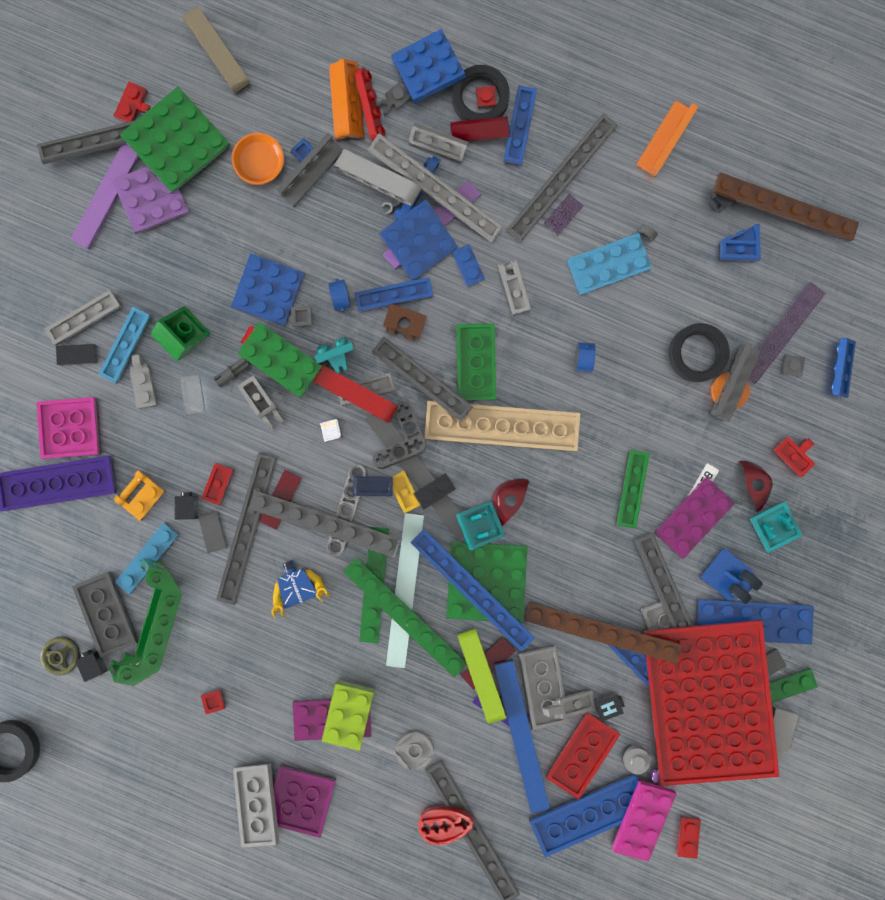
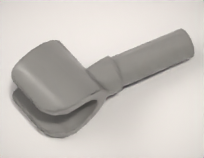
(393, 206)

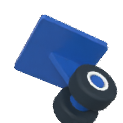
(731, 577)

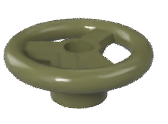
(52, 659)

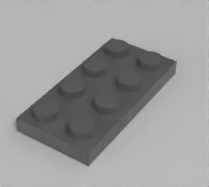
(104, 614)

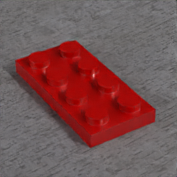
(583, 755)

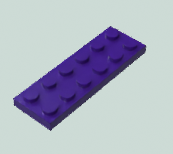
(56, 483)

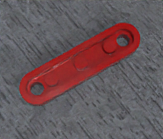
(368, 100)

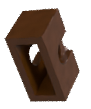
(397, 314)

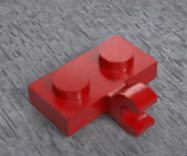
(131, 103)
(795, 455)

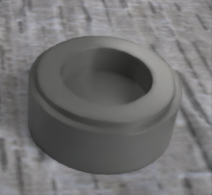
(647, 232)

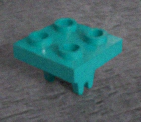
(335, 353)
(480, 525)
(776, 526)

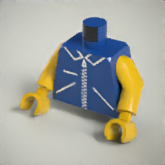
(296, 588)

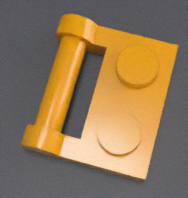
(144, 500)

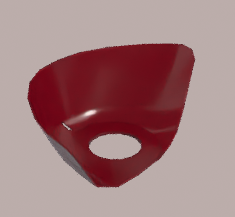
(754, 472)
(511, 487)

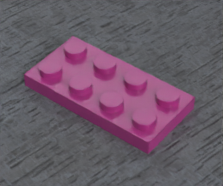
(643, 820)

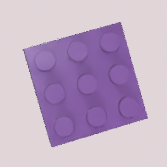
(148, 200)

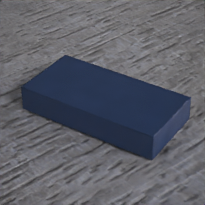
(372, 486)

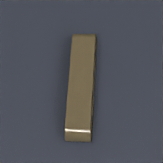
(216, 49)

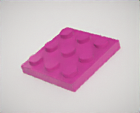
(68, 428)

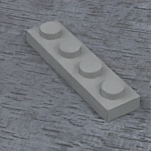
(83, 317)

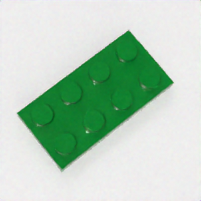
(280, 360)
(476, 362)

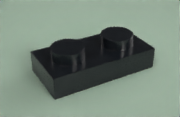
(434, 491)

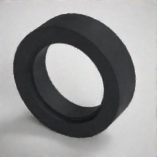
(486, 73)
(715, 336)
(31, 745)

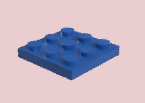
(428, 66)
(418, 239)
(267, 289)

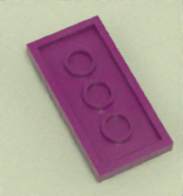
(694, 518)
(311, 718)

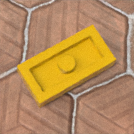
(404, 492)

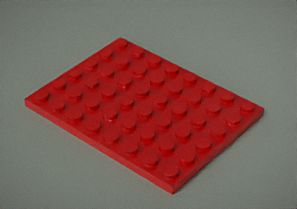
(713, 705)

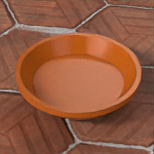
(257, 158)

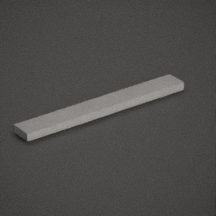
(435, 188)

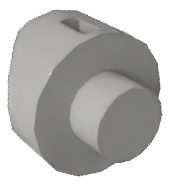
(636, 759)

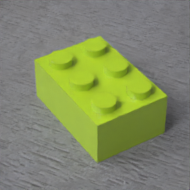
(348, 715)

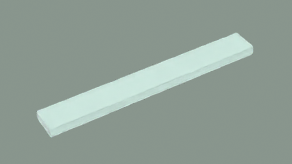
(404, 588)

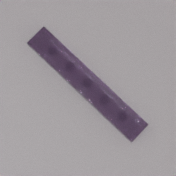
(786, 329)

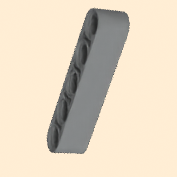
(377, 177)
(346, 499)

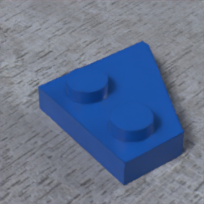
(742, 246)

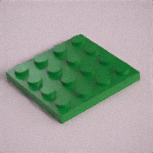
(175, 139)
(499, 570)

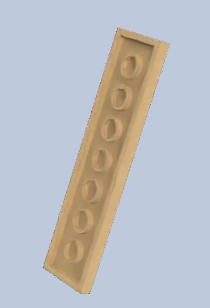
(505, 427)

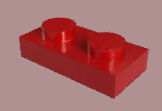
(217, 484)
(688, 837)

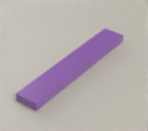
(466, 190)
(104, 198)

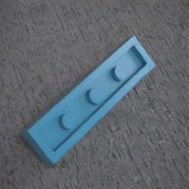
(124, 345)
(153, 550)

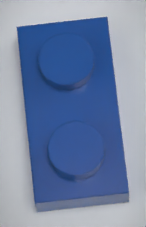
(468, 265)

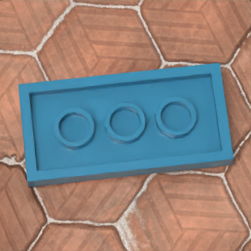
(609, 264)

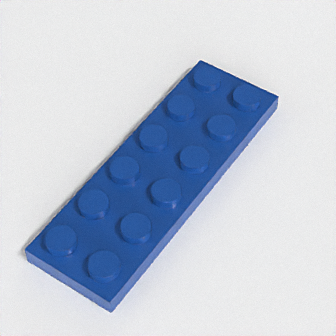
(780, 621)
(584, 816)

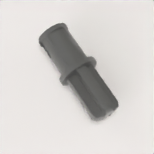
(231, 372)

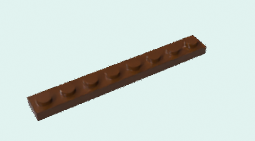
(785, 207)
(603, 632)

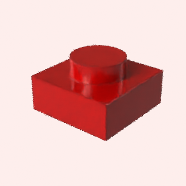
(486, 97)
(213, 701)

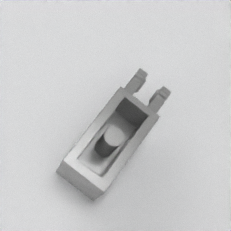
(260, 400)
(784, 725)

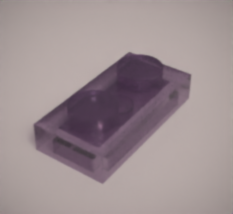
(563, 214)

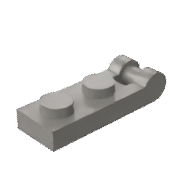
(514, 288)

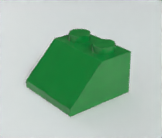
(179, 333)

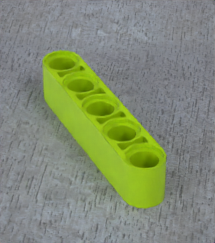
(481, 676)

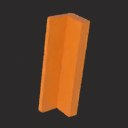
(346, 100)
(666, 137)

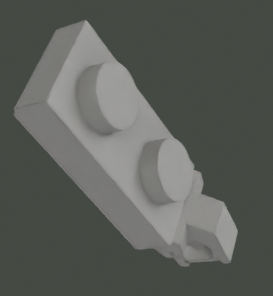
(142, 383)
(571, 705)

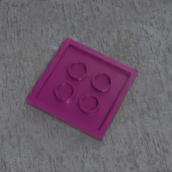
(302, 800)

